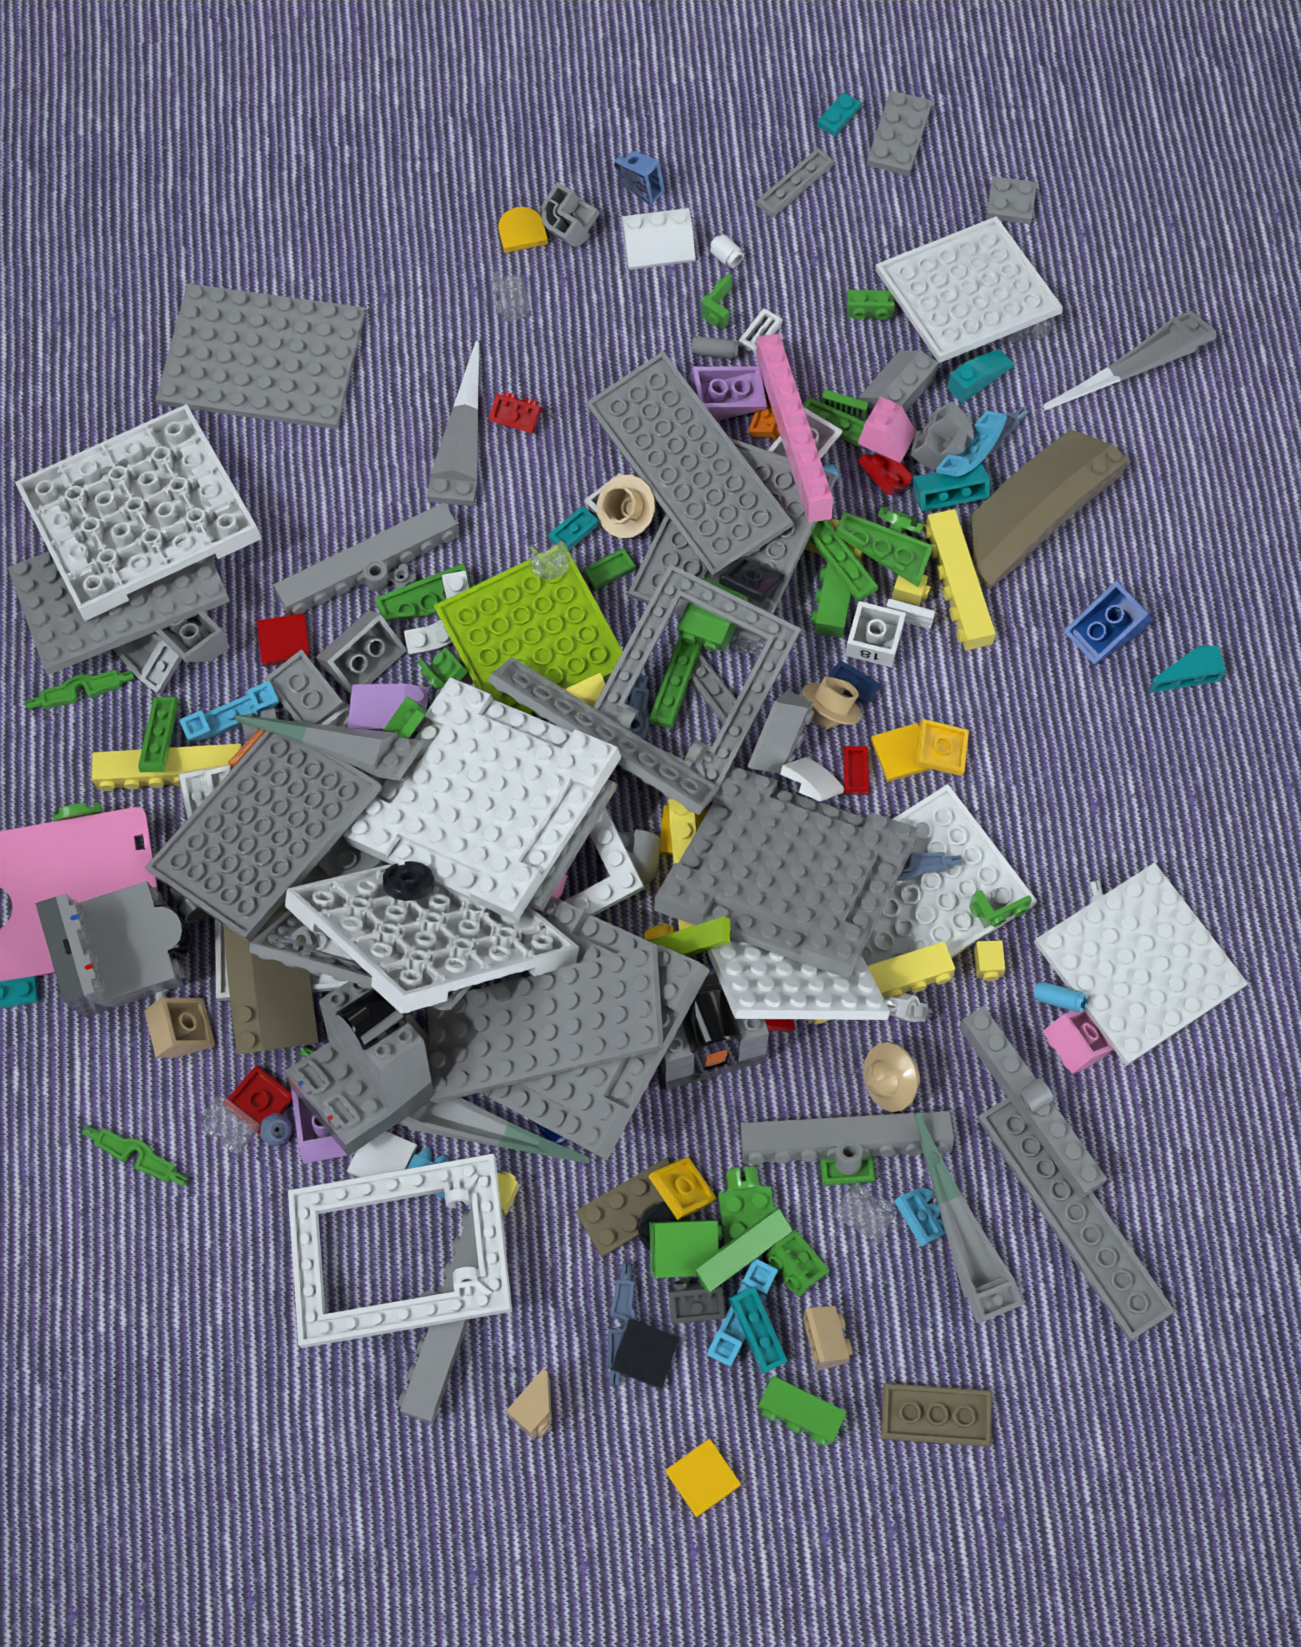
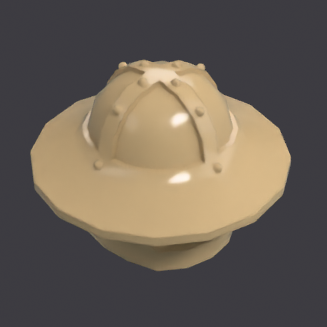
(626, 506)
(831, 704)
(891, 1076)

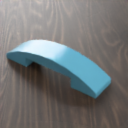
(987, 433)
(222, 719)
(730, 1335)

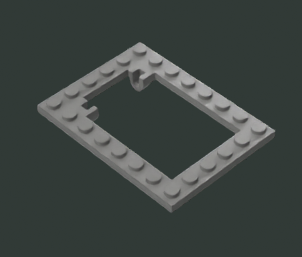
(780, 637)
(283, 944)

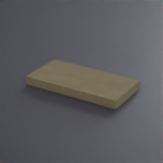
(936, 1415)

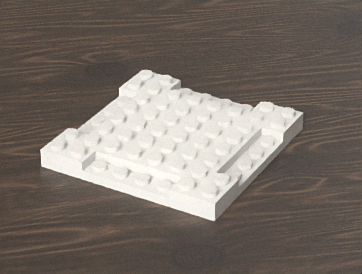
(136, 510)
(486, 799)
(429, 943)

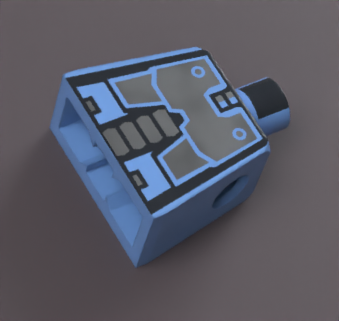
(641, 176)

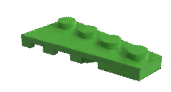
(888, 547)
(416, 598)

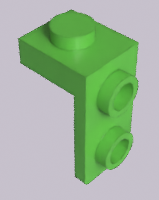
(711, 310)
(982, 909)

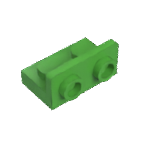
(870, 304)
(442, 668)
(406, 718)
(796, 1263)

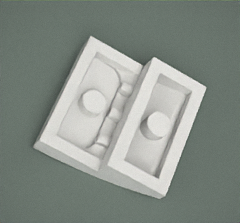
(814, 779)
(198, 785)

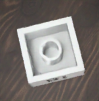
(875, 634)

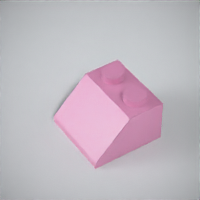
(888, 430)
(1077, 1041)

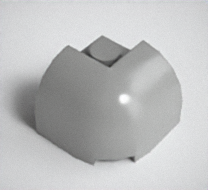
(568, 215)
(943, 435)
(644, 852)

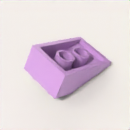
(729, 390)
(375, 704)
(313, 1138)

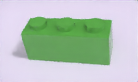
(833, 604)
(801, 1411)

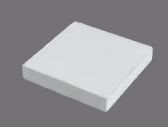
(382, 1155)

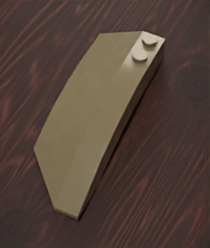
(1040, 501)
(268, 999)

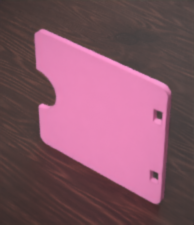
(66, 856)

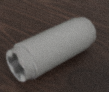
(715, 347)

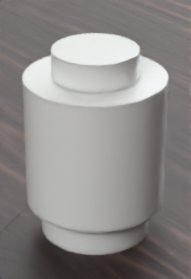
(726, 251)

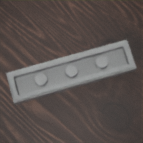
(795, 183)
(712, 689)

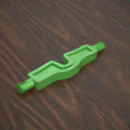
(67, 693)
(124, 1148)

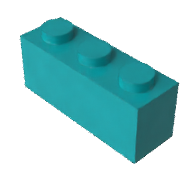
(944, 490)

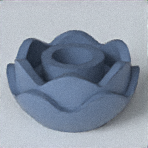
(268, 1129)

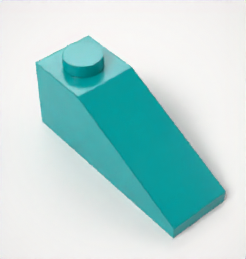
(978, 374)
(1196, 668)

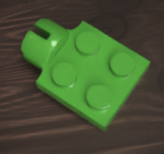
(743, 1202)

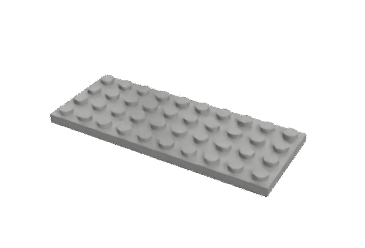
(689, 464)
(547, 1024)

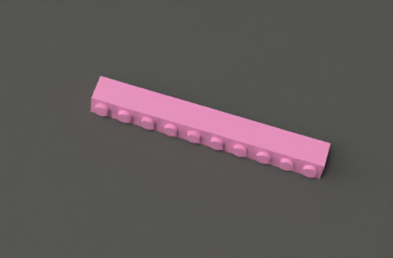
(794, 428)

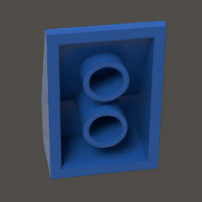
(1108, 623)

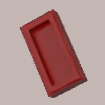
(855, 770)

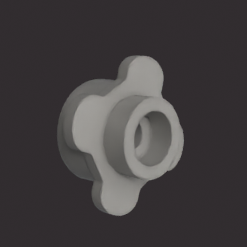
(402, 570)

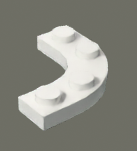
(435, 636)

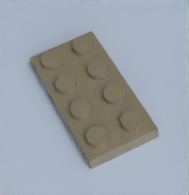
(615, 1215)

